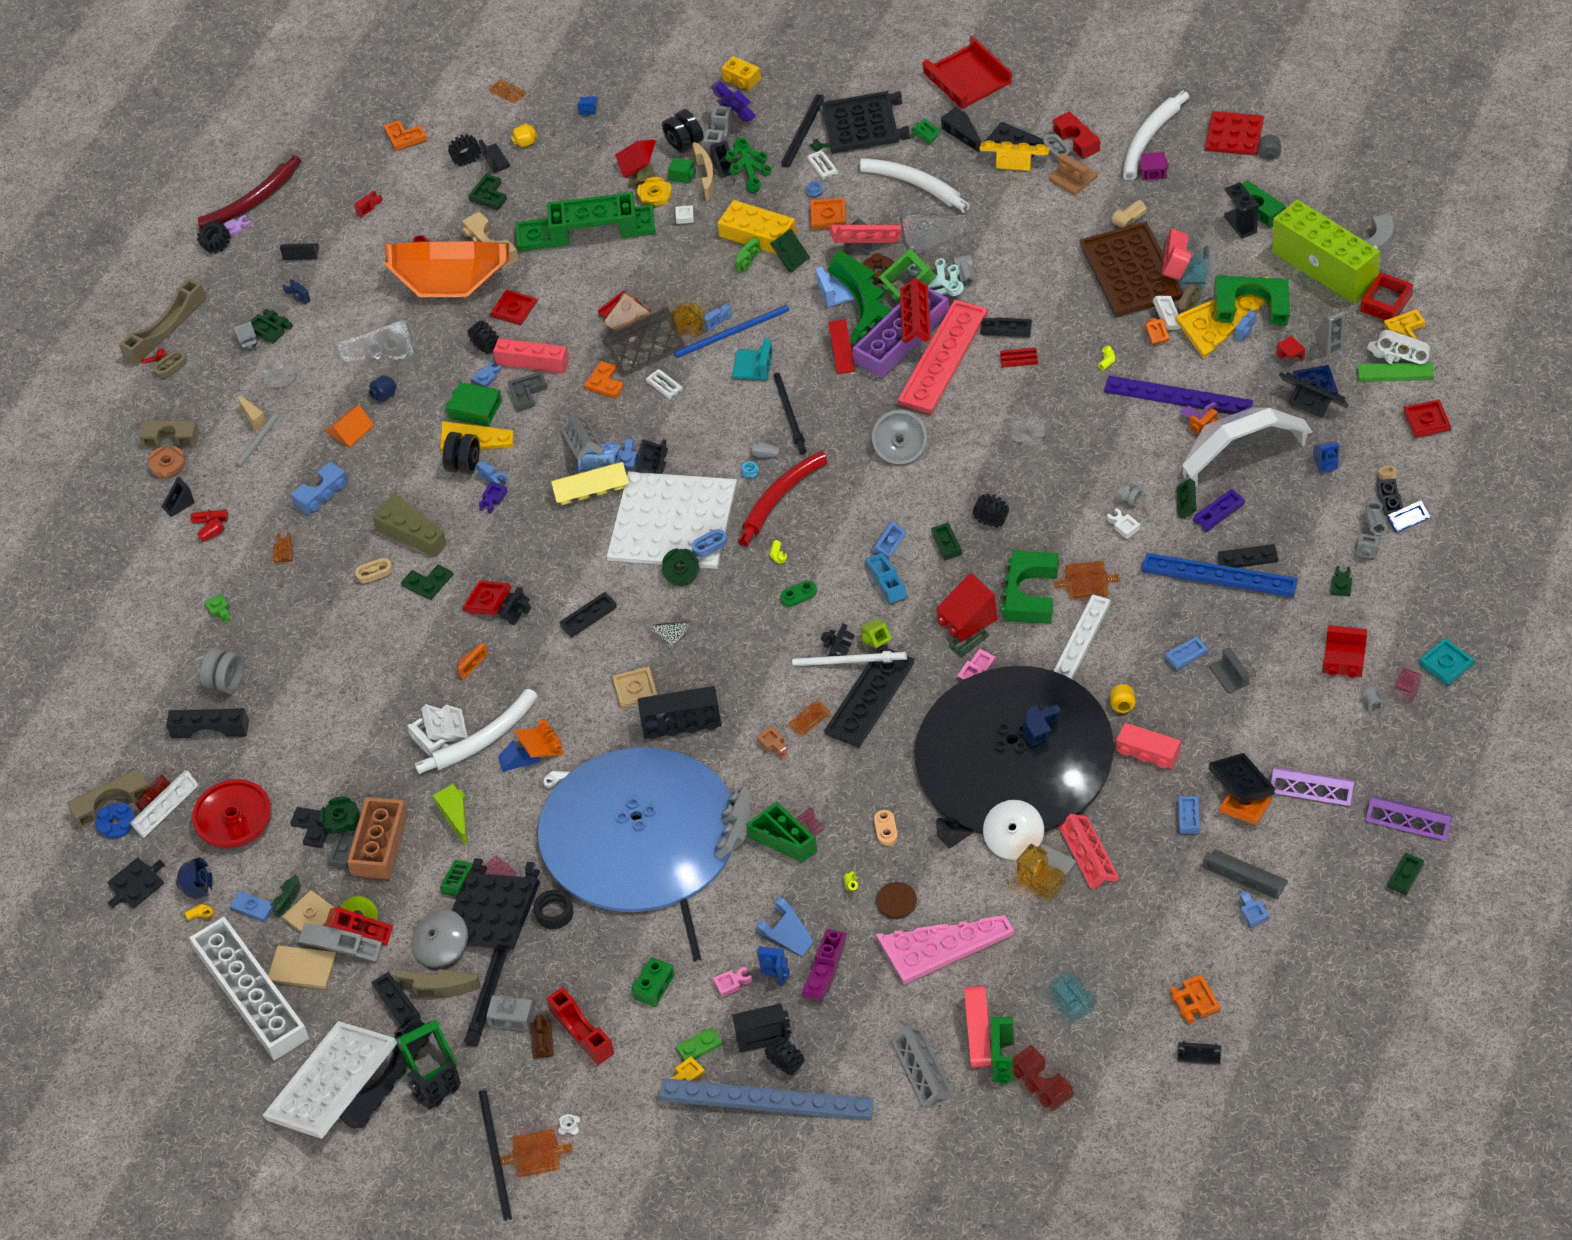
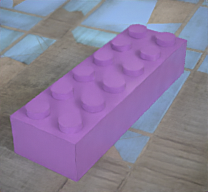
(884, 345)

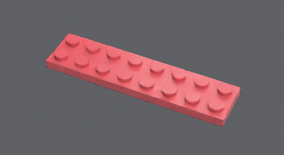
(942, 357)

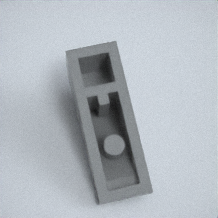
(1331, 334)

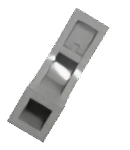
(1383, 232)

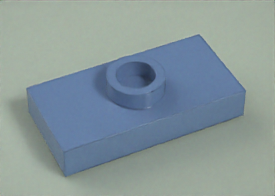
(1186, 653)
(1188, 814)
(251, 906)

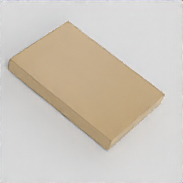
(302, 967)

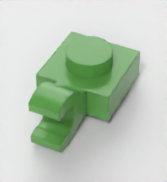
(218, 606)

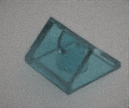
(1197, 268)

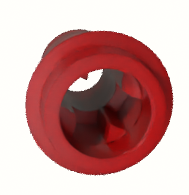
(211, 529)

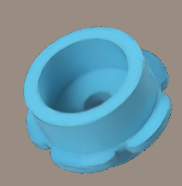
(749, 466)

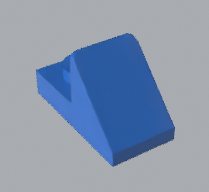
(515, 757)

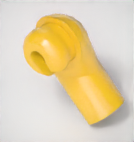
(201, 911)

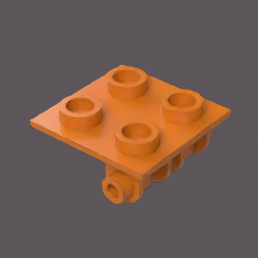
(540, 740)

